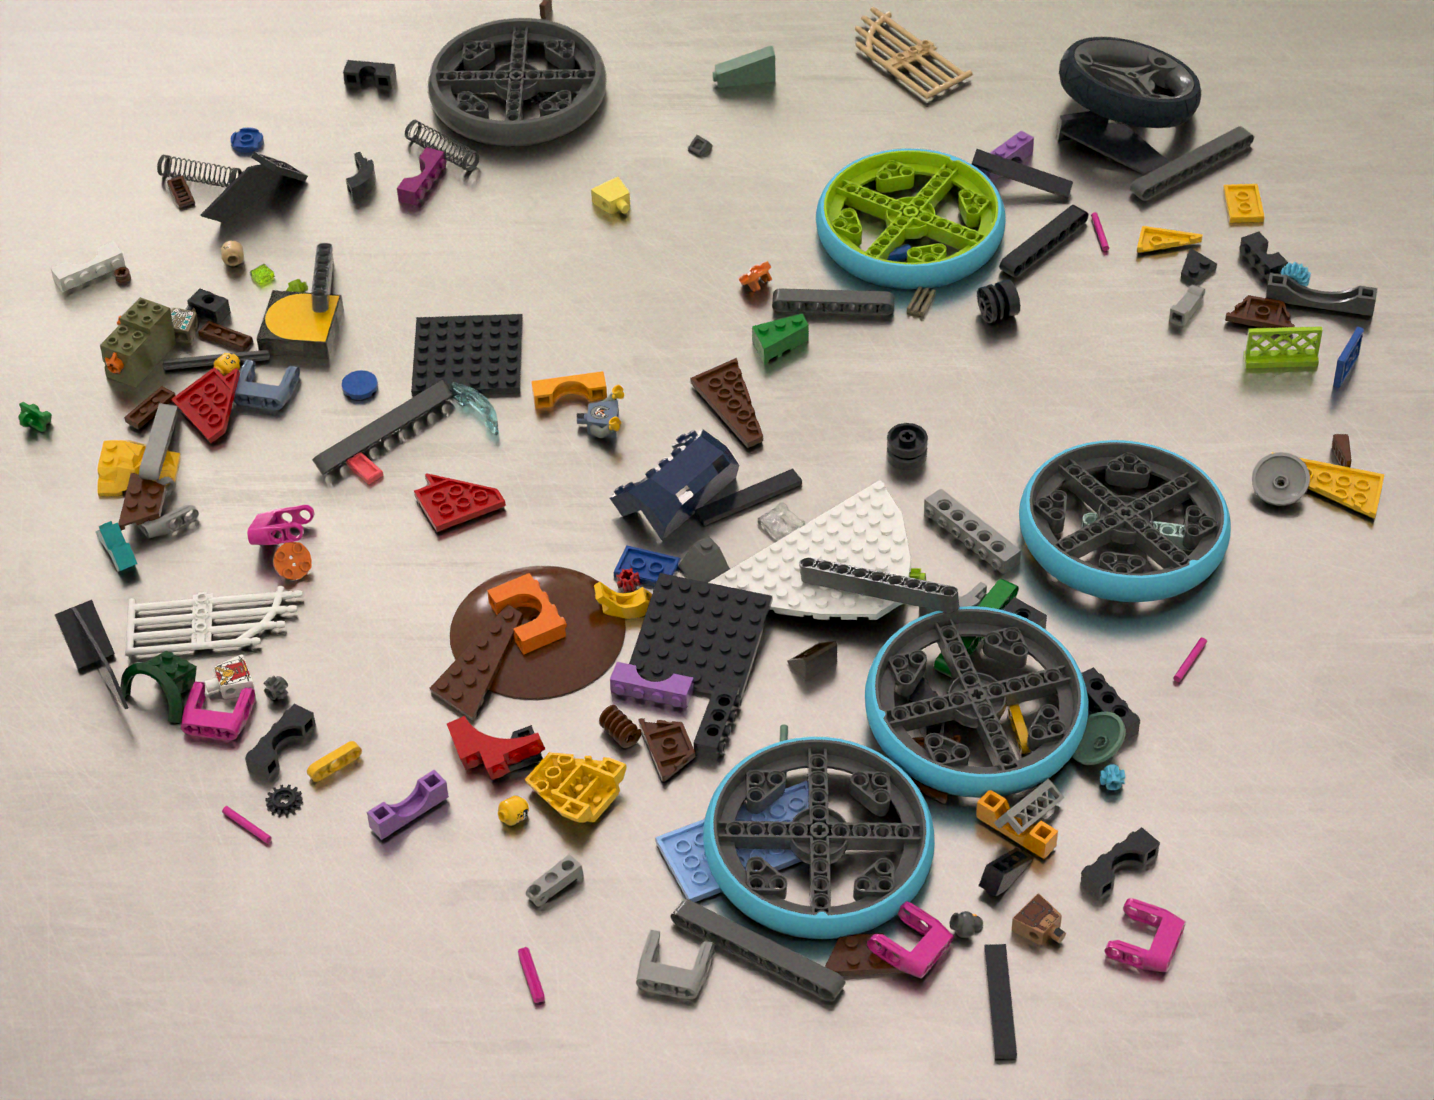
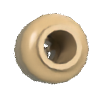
(232, 253)

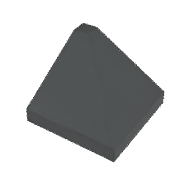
(700, 145)

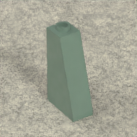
(747, 69)

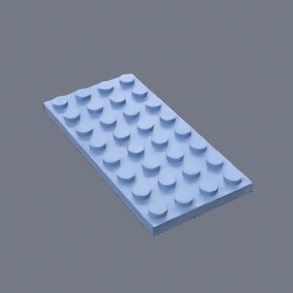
(686, 853)

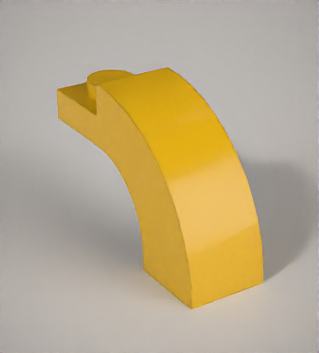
(623, 604)

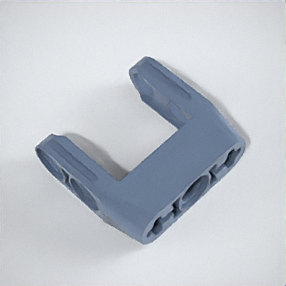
(264, 395)

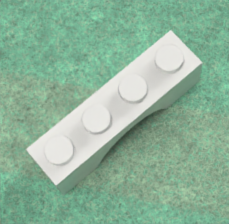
(71, 275)

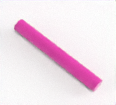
(1102, 238)
(1190, 659)
(246, 824)

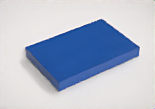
(1348, 357)
(647, 564)

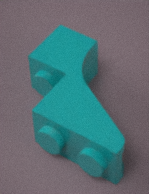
(114, 542)

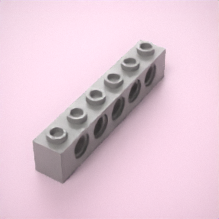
(972, 531)

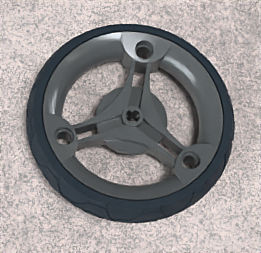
(1119, 80)

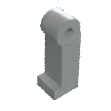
(1187, 305)
(555, 880)

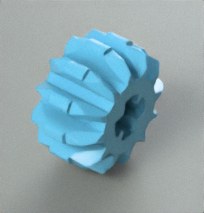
(1297, 273)

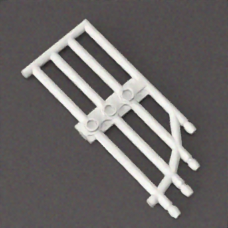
(202, 621)

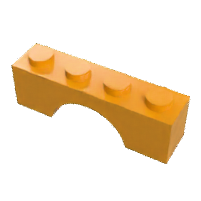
(589, 385)
(1038, 837)

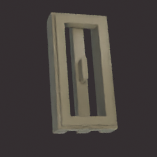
(931, 294)

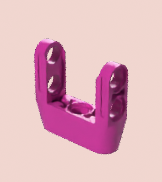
(267, 523)
(215, 723)
(1164, 944)
(925, 953)

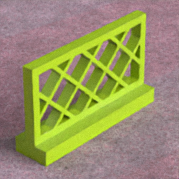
(1282, 357)

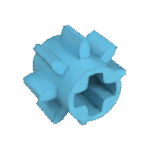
(1112, 777)

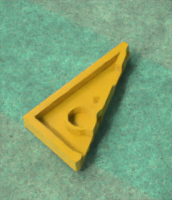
(1158, 238)

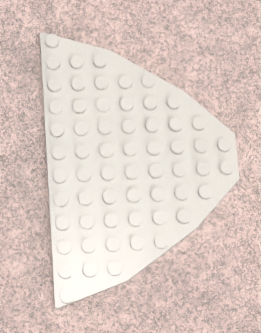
(858, 532)

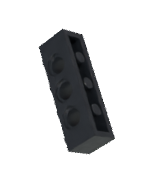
(1105, 699)
(716, 721)

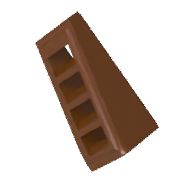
(178, 182)
(1341, 449)

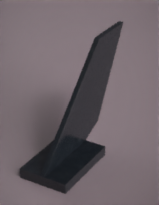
(1111, 140)
(251, 186)
(89, 642)

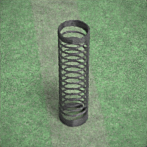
(168, 163)
(462, 164)

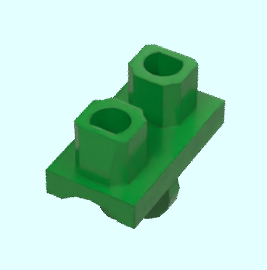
(32, 416)

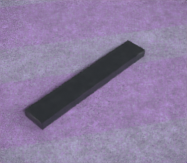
(1022, 173)
(748, 497)
(1000, 1001)

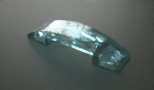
(466, 394)

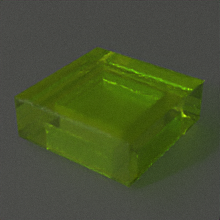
(262, 273)

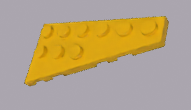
(1346, 485)

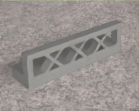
(1020, 811)

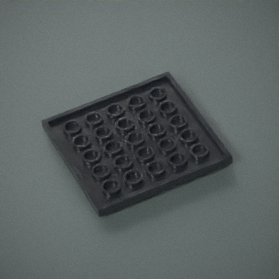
(469, 351)
(700, 633)

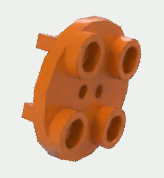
(755, 272)
(300, 557)

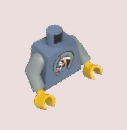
(603, 416)

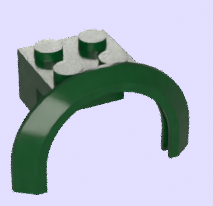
(171, 673)

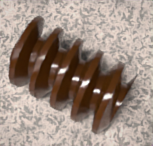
(619, 726)

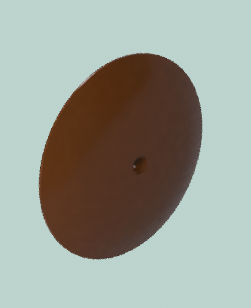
(557, 668)

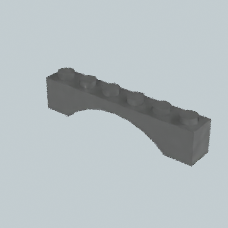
(1354, 300)

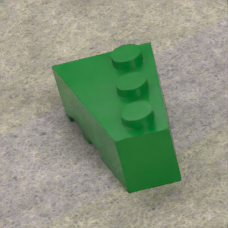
(779, 335)

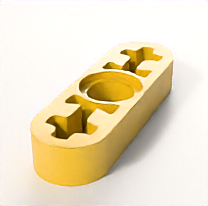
(1018, 725)
(324, 766)

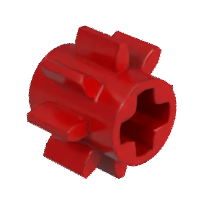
(628, 580)

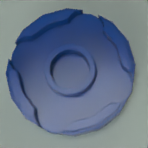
(247, 140)
(359, 384)

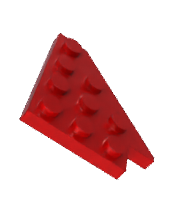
(209, 402)
(455, 501)

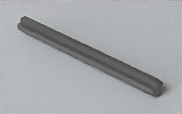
(209, 359)

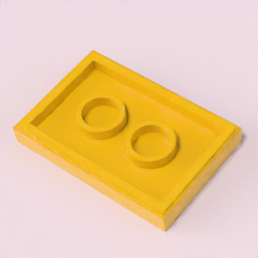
(1243, 203)

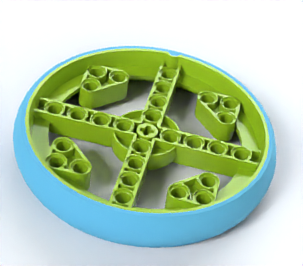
(910, 218)

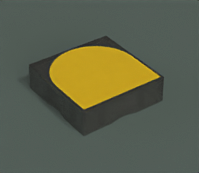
(294, 327)

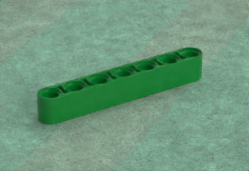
(996, 598)

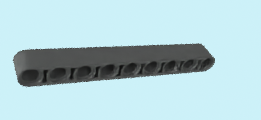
(1191, 163)
(382, 427)
(879, 584)
(758, 950)

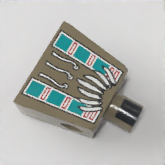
(185, 323)

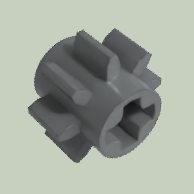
(275, 687)

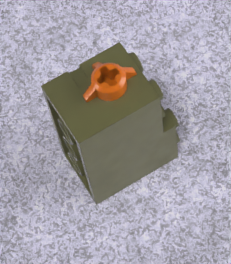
(138, 342)

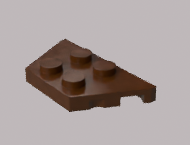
(1260, 313)
(142, 501)
(668, 745)
(854, 957)

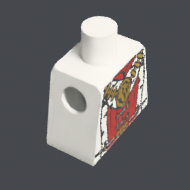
(230, 678)

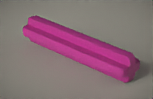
(531, 975)

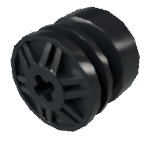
(998, 301)

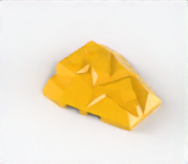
(121, 459)
(577, 786)

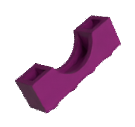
(413, 189)

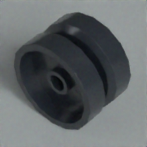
(907, 446)

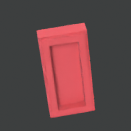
(364, 468)

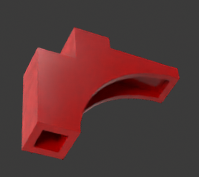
(494, 752)

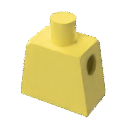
(611, 196)

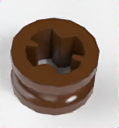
(122, 275)

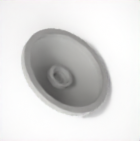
(1276, 469)

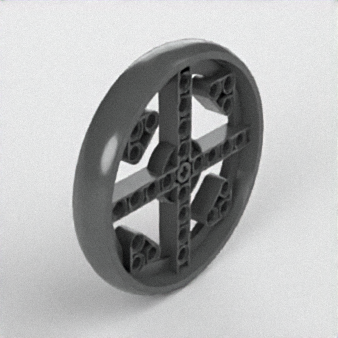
(516, 82)

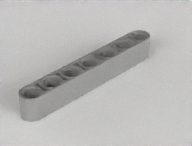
(158, 442)

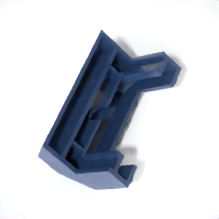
(700, 464)

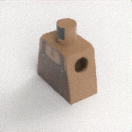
(1038, 922)

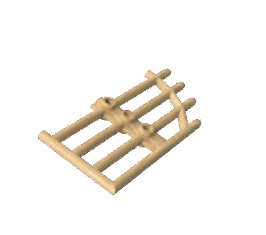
(910, 54)

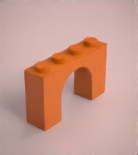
(527, 593)

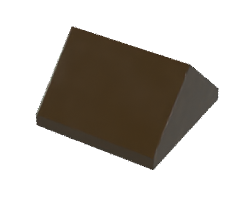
(815, 659)

